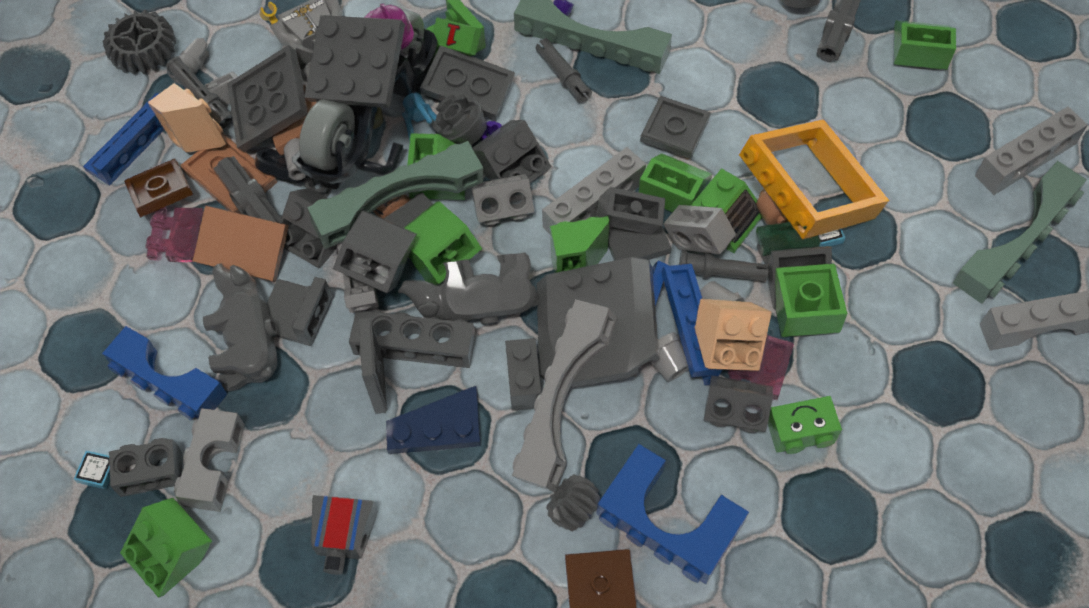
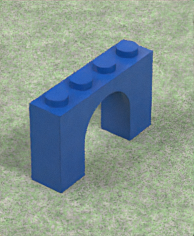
(694, 552)

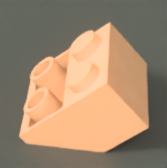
(186, 119)
(731, 334)

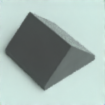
(794, 258)

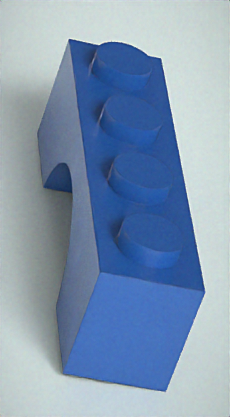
(136, 357)

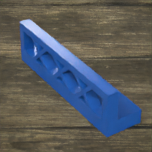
(125, 145)
(685, 301)

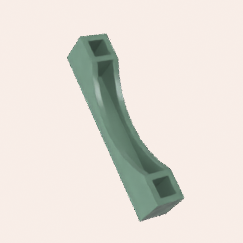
(639, 48)
(448, 171)
(988, 267)

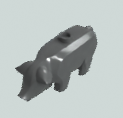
(476, 296)
(245, 329)

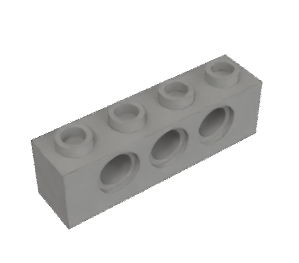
(1030, 150)
(582, 199)

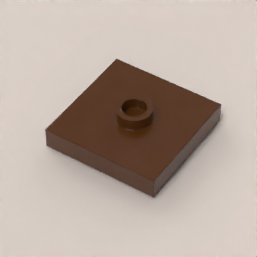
(158, 187)
(600, 580)

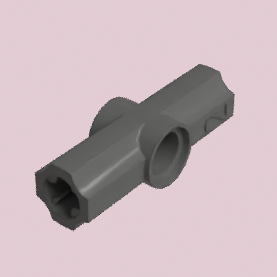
(837, 29)
(244, 191)

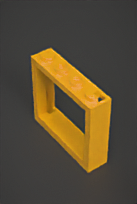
(836, 158)

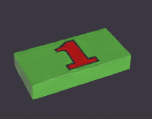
(457, 36)

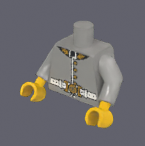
(299, 22)

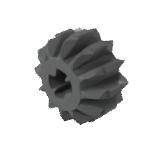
(573, 502)

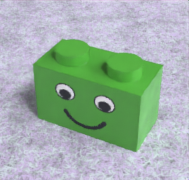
(804, 425)

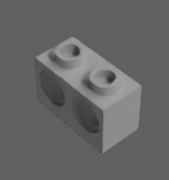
(501, 190)
(699, 229)

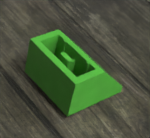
(924, 44)
(430, 144)
(673, 181)
(440, 240)
(578, 243)
(164, 545)

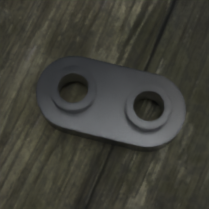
(274, 164)

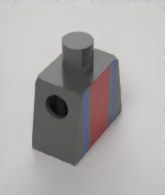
(341, 529)

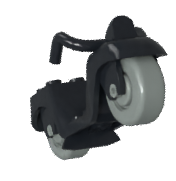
(339, 135)

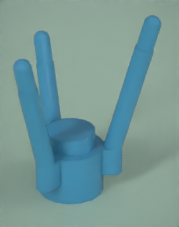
(416, 110)

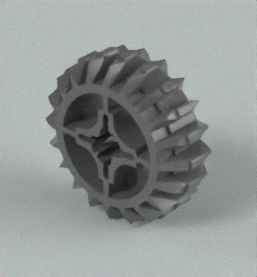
(139, 42)

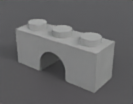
(212, 434)

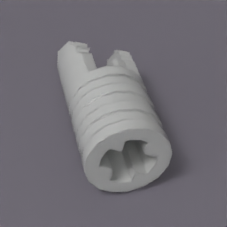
(193, 57)

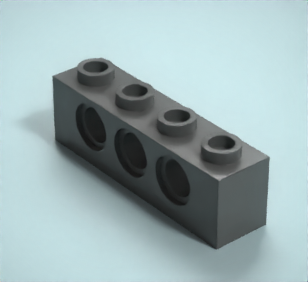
(423, 349)

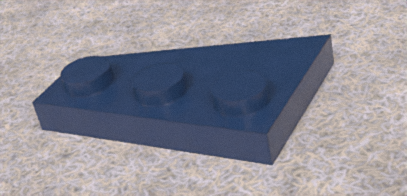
(437, 426)

